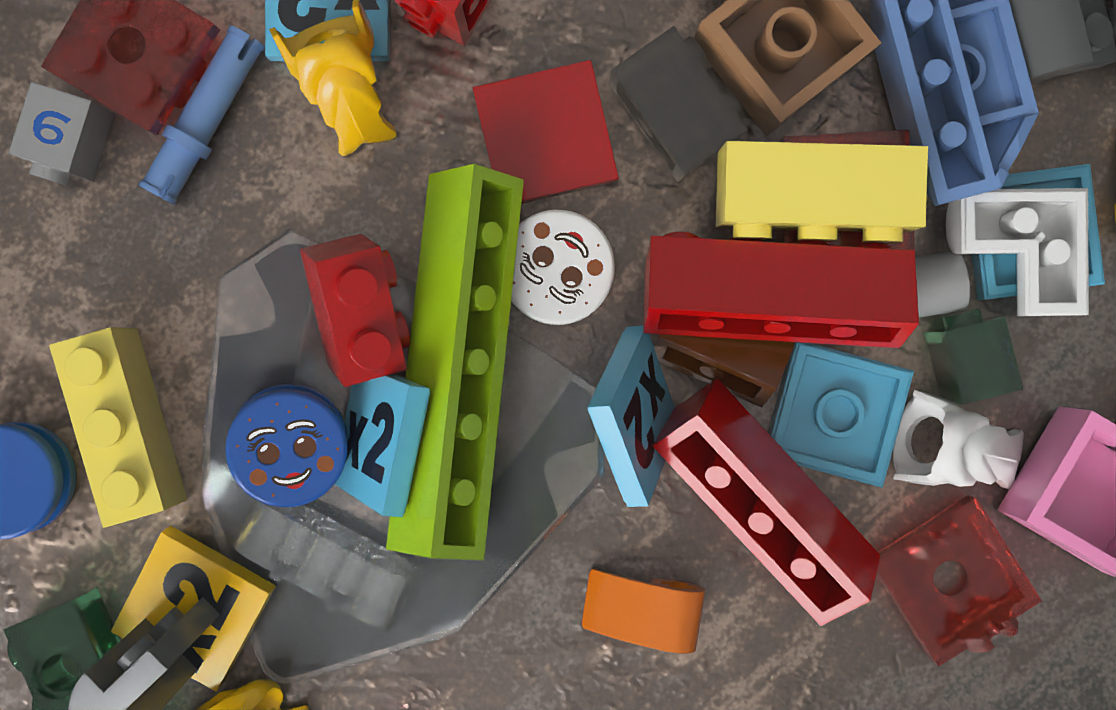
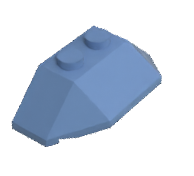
(957, 87)

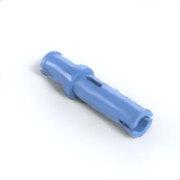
(201, 115)

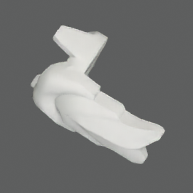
(969, 450)

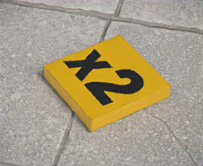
(179, 576)

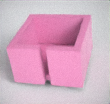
(1071, 487)

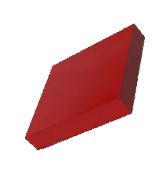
(548, 130)

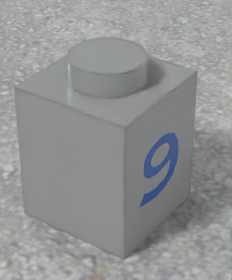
(60, 134)

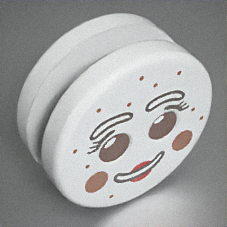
(561, 267)

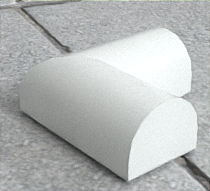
(1045, 233)

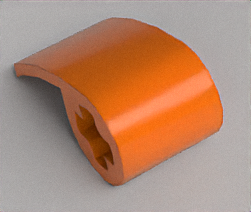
(647, 614)

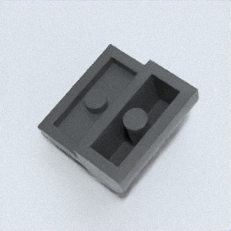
(1063, 36)
(145, 665)

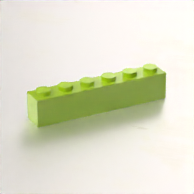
(460, 357)

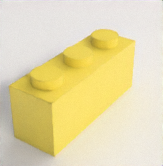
(821, 190)
(118, 424)

